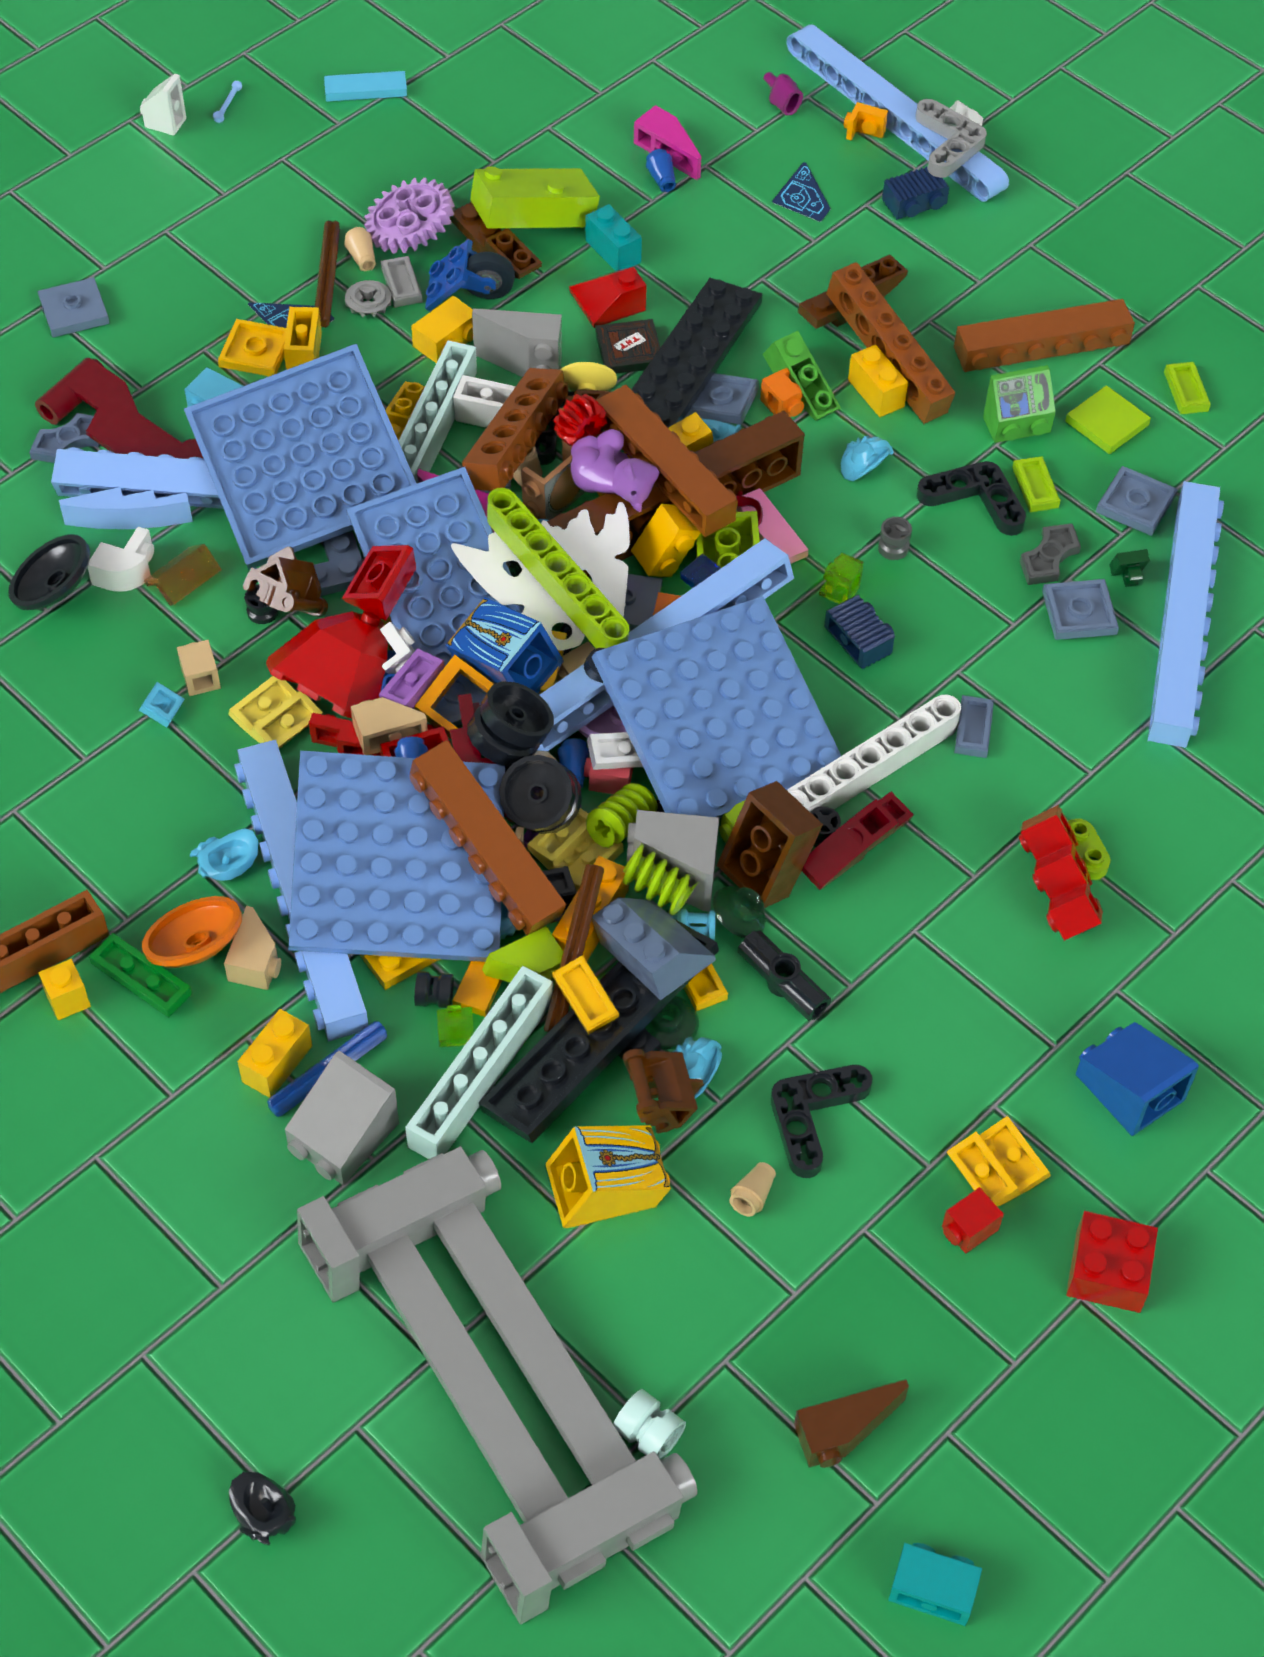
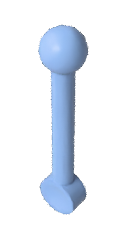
(219, 115)

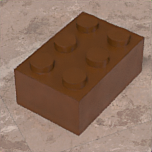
(769, 843)

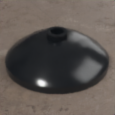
(50, 573)

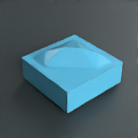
(161, 704)

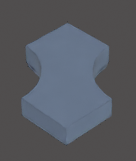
(69, 435)

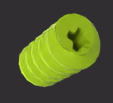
(611, 819)
(658, 880)

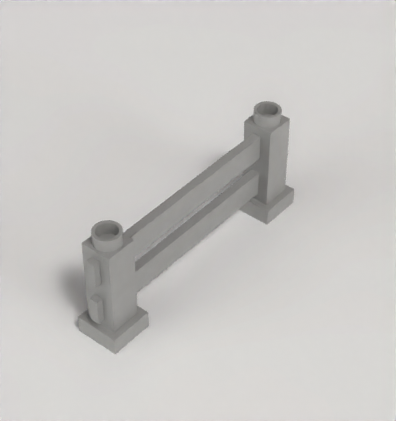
(560, 1535)

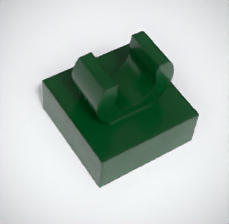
(1130, 565)

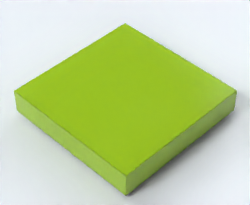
(1107, 419)

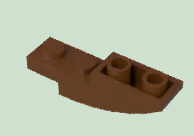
(495, 240)
(885, 275)

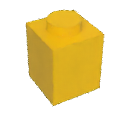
(64, 989)

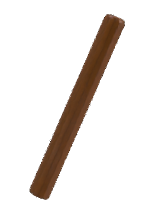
(327, 271)
(576, 937)

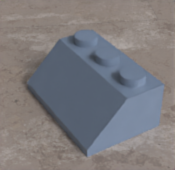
(650, 944)

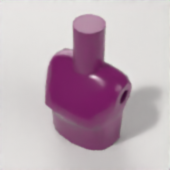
(784, 93)

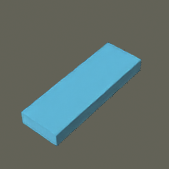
(365, 86)

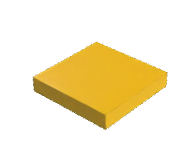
(253, 348)

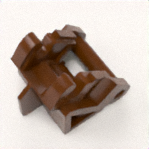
(288, 584)
(666, 1078)

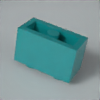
(613, 238)
(935, 1583)

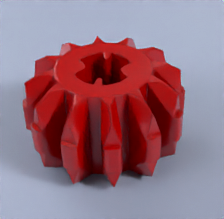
(579, 418)

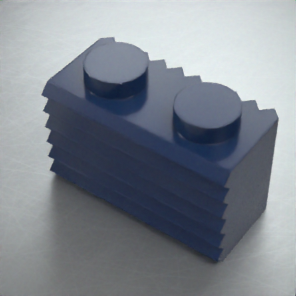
(914, 193)
(860, 631)

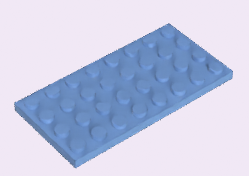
(441, 588)

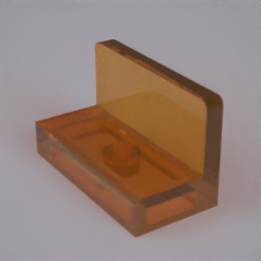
(184, 573)

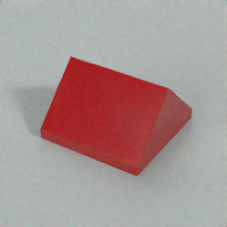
(381, 579)

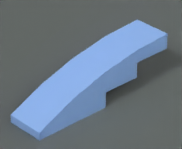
(114, 511)

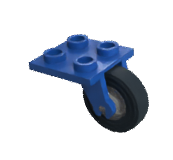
(481, 273)

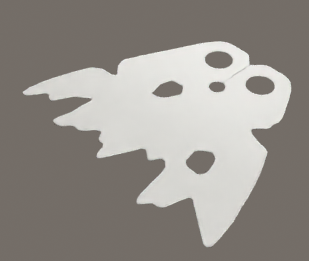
(586, 549)

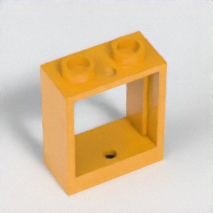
(442, 685)

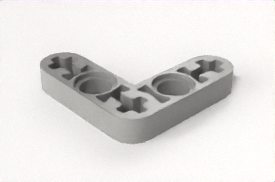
(965, 136)

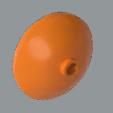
(192, 932)

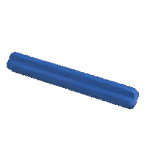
(301, 1086)

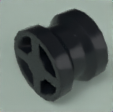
(256, 610)
(830, 820)

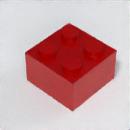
(1112, 1261)

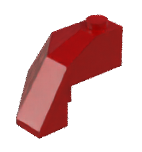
(335, 660)

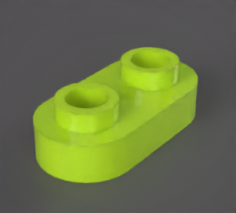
(1091, 846)

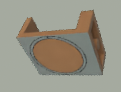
(551, 494)

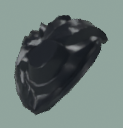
(261, 1506)

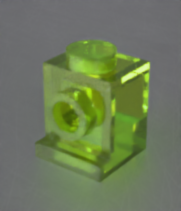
(842, 578)

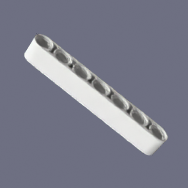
(883, 751)

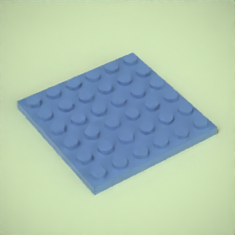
(299, 453)
(716, 709)
(380, 866)

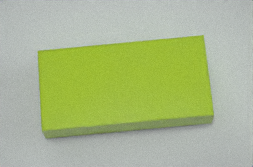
(1187, 388)
(1036, 484)

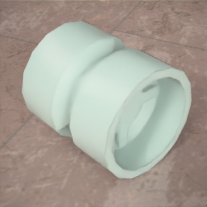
(645, 1423)

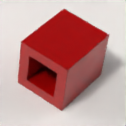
(972, 1220)

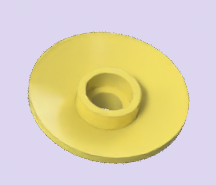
(589, 376)

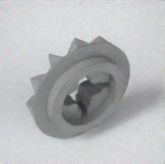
(367, 290)

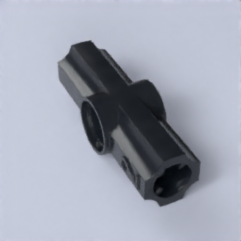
(797, 988)

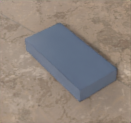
(974, 726)

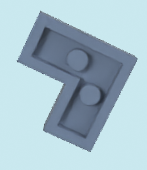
(342, 564)

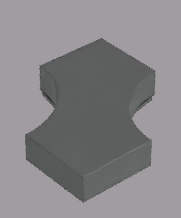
(1043, 562)

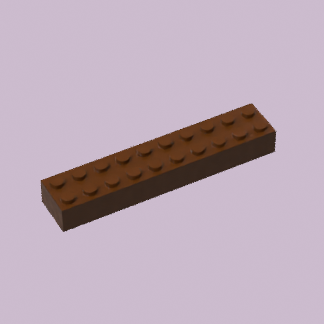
(744, 461)

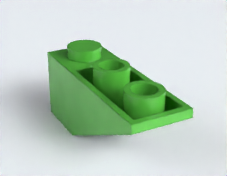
(794, 355)

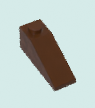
(838, 1426)

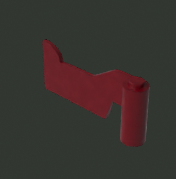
(117, 421)

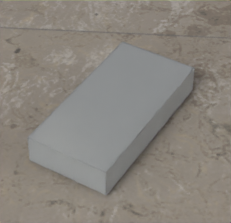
(401, 281)

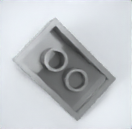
(518, 339)

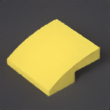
(274, 712)
(571, 848)

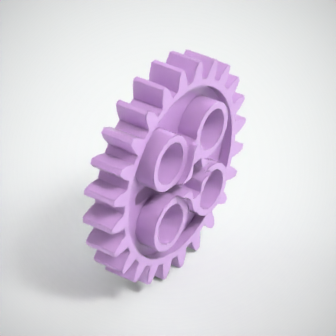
(409, 215)

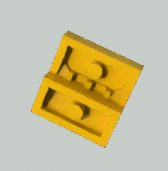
(999, 1162)

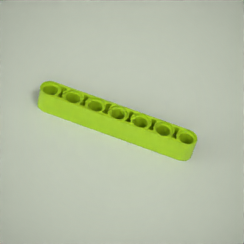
(555, 570)

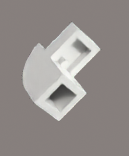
(122, 568)

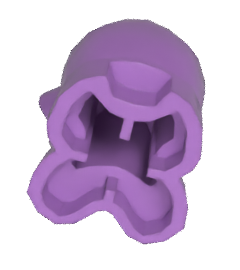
(603, 468)

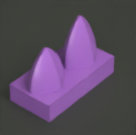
(413, 679)

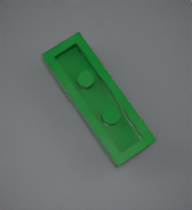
(140, 976)

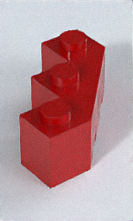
(1061, 873)

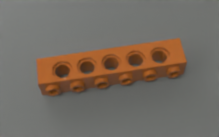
(879, 324)
(515, 428)

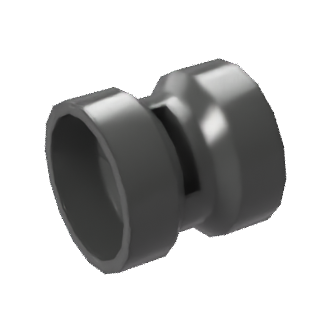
(895, 538)

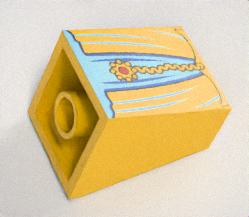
(606, 1173)

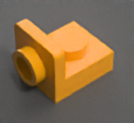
(866, 120)

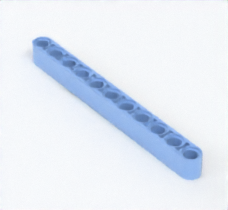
(864, 85)

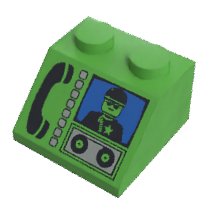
(1020, 404)

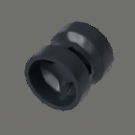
(442, 989)

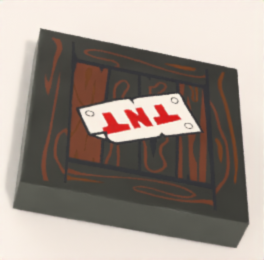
(628, 345)

